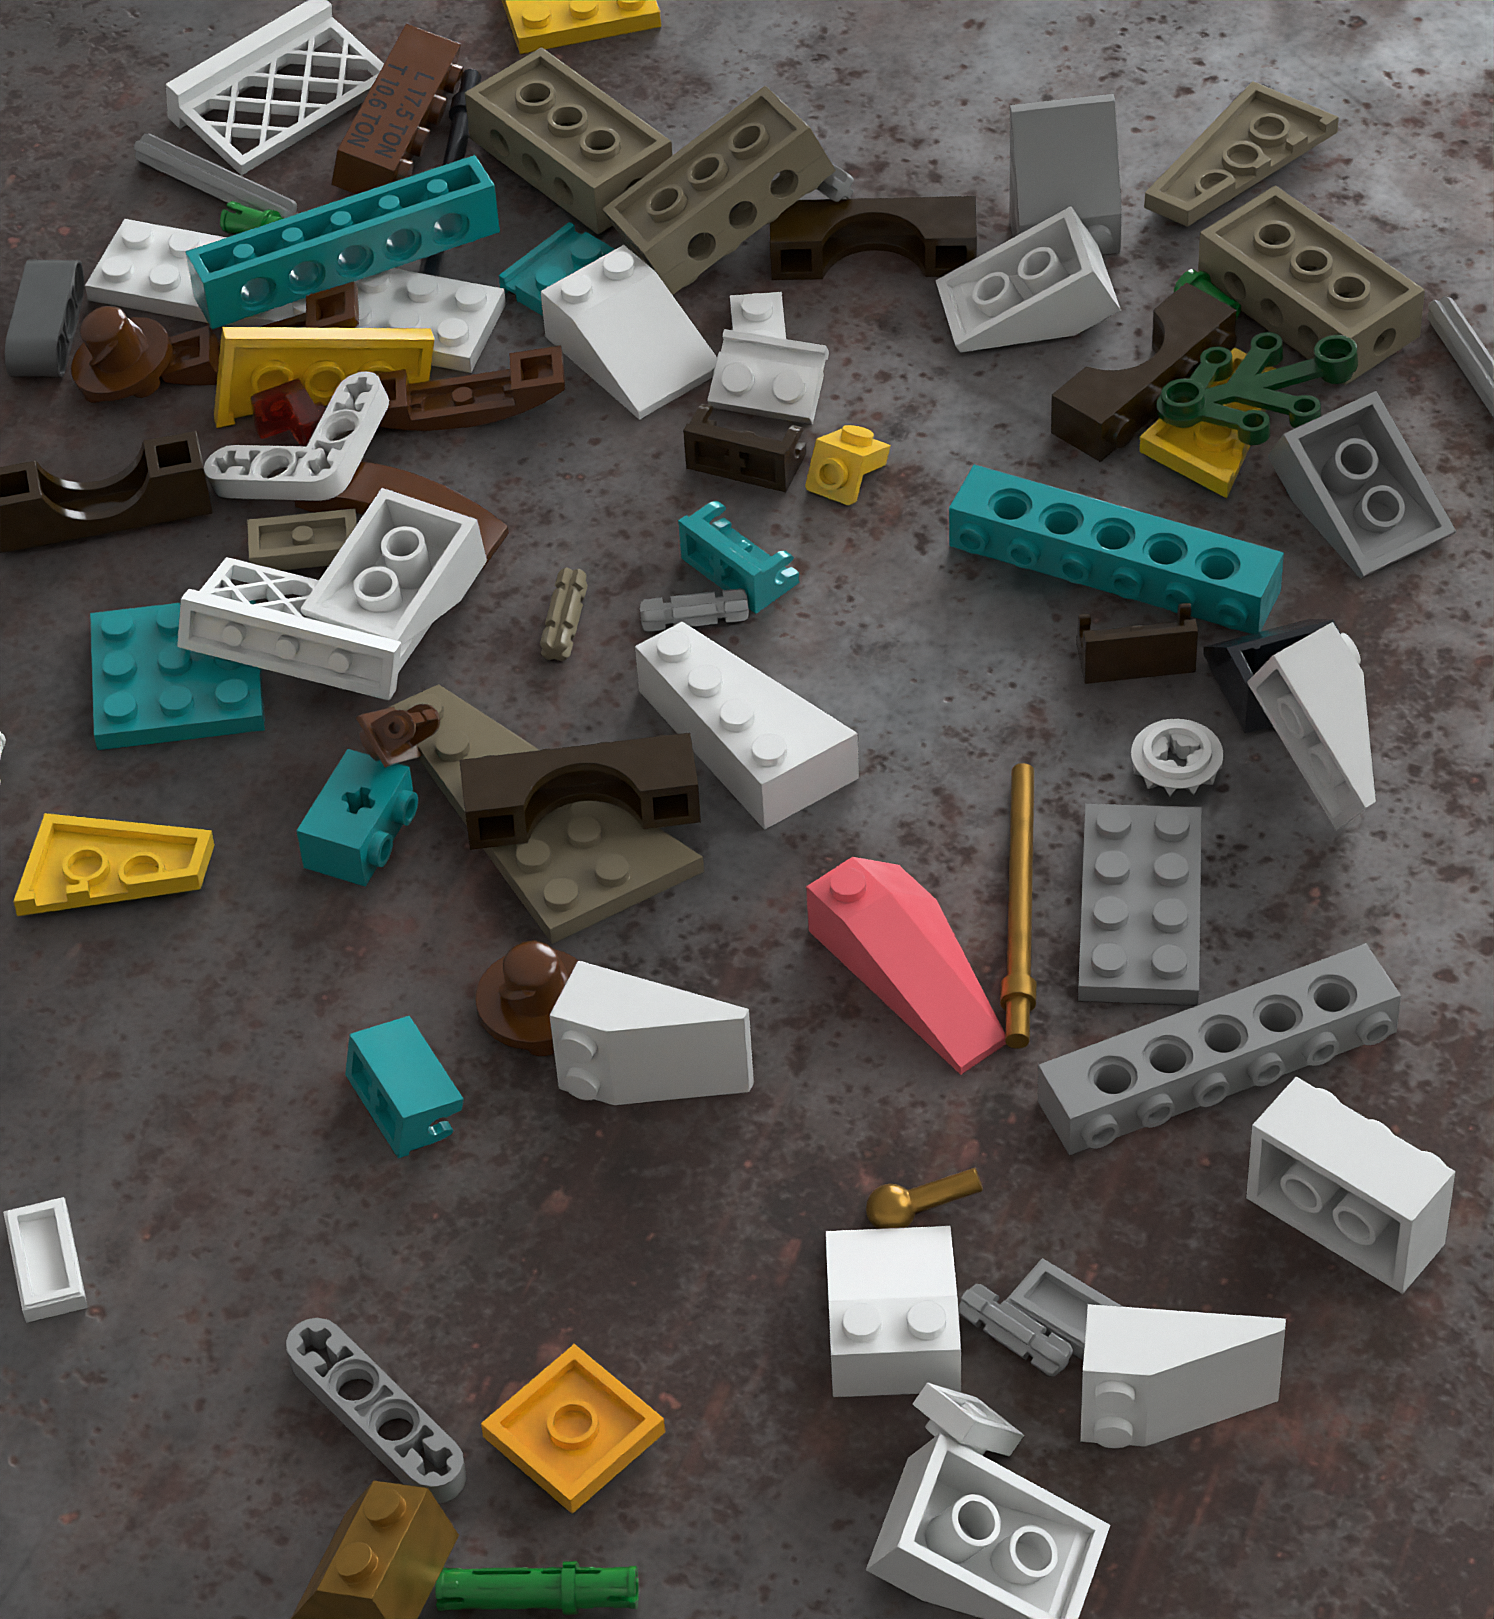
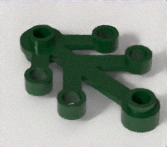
(1192, 400)

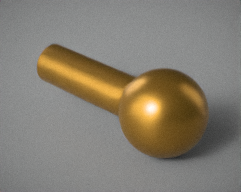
(896, 1207)

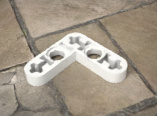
(313, 471)

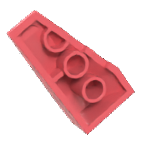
(906, 954)

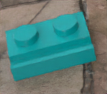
(549, 263)

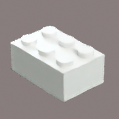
(1350, 1184)

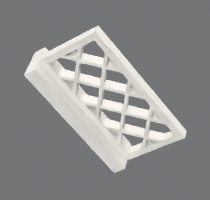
(255, 63)
(279, 638)

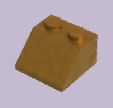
(381, 1557)

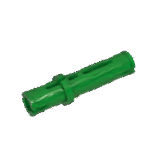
(548, 1588)

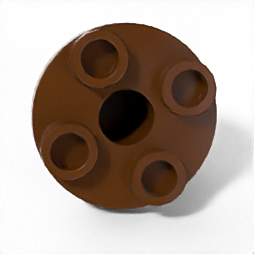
(119, 355)
(520, 994)

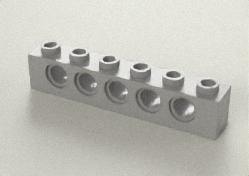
(1218, 1049)

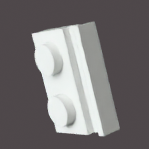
(768, 376)

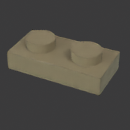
(299, 539)

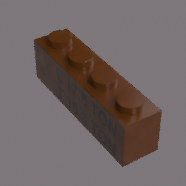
(398, 111)

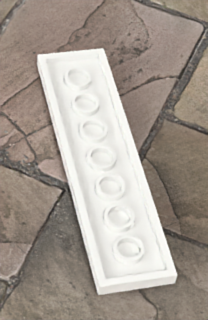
(150, 273)

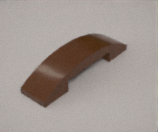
(198, 351)
(474, 398)
(372, 477)

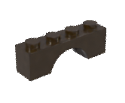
(929, 231)
(1106, 407)
(157, 487)
(643, 776)

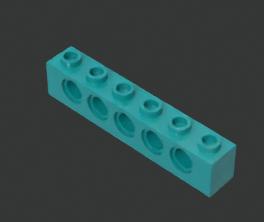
(343, 241)
(1115, 549)

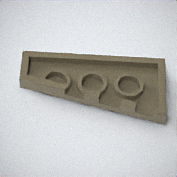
(1239, 149)

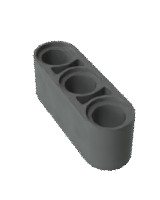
(44, 318)

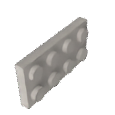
(1140, 904)

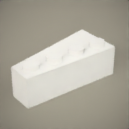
(745, 726)

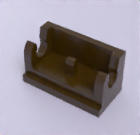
(742, 454)
(1137, 649)

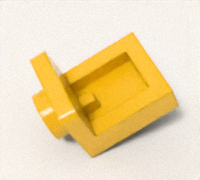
(841, 462)

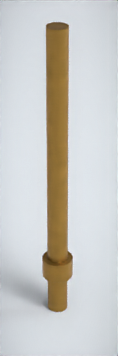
(1018, 987)

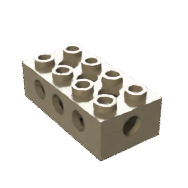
(563, 135)
(704, 204)
(1310, 279)

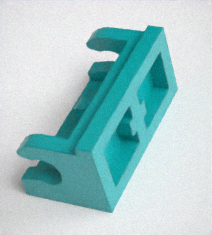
(732, 559)
(402, 1084)

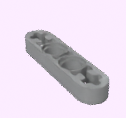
(382, 1404)

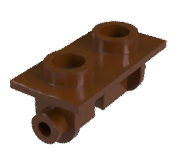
(394, 733)

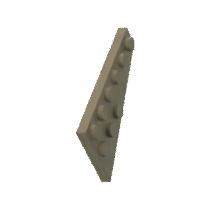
(580, 857)

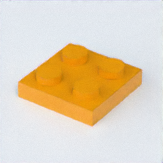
(573, 1428)

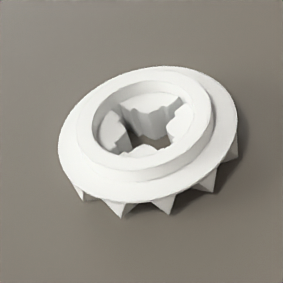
(1189, 742)

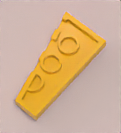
(320, 357)

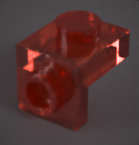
(286, 409)

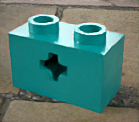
(357, 818)

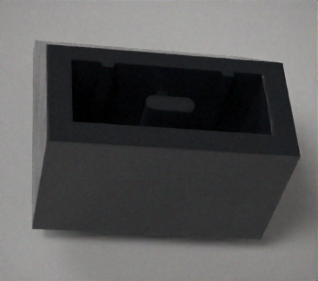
(1240, 658)

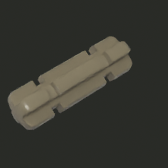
(563, 614)

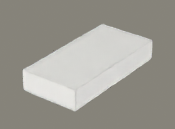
(45, 1260)

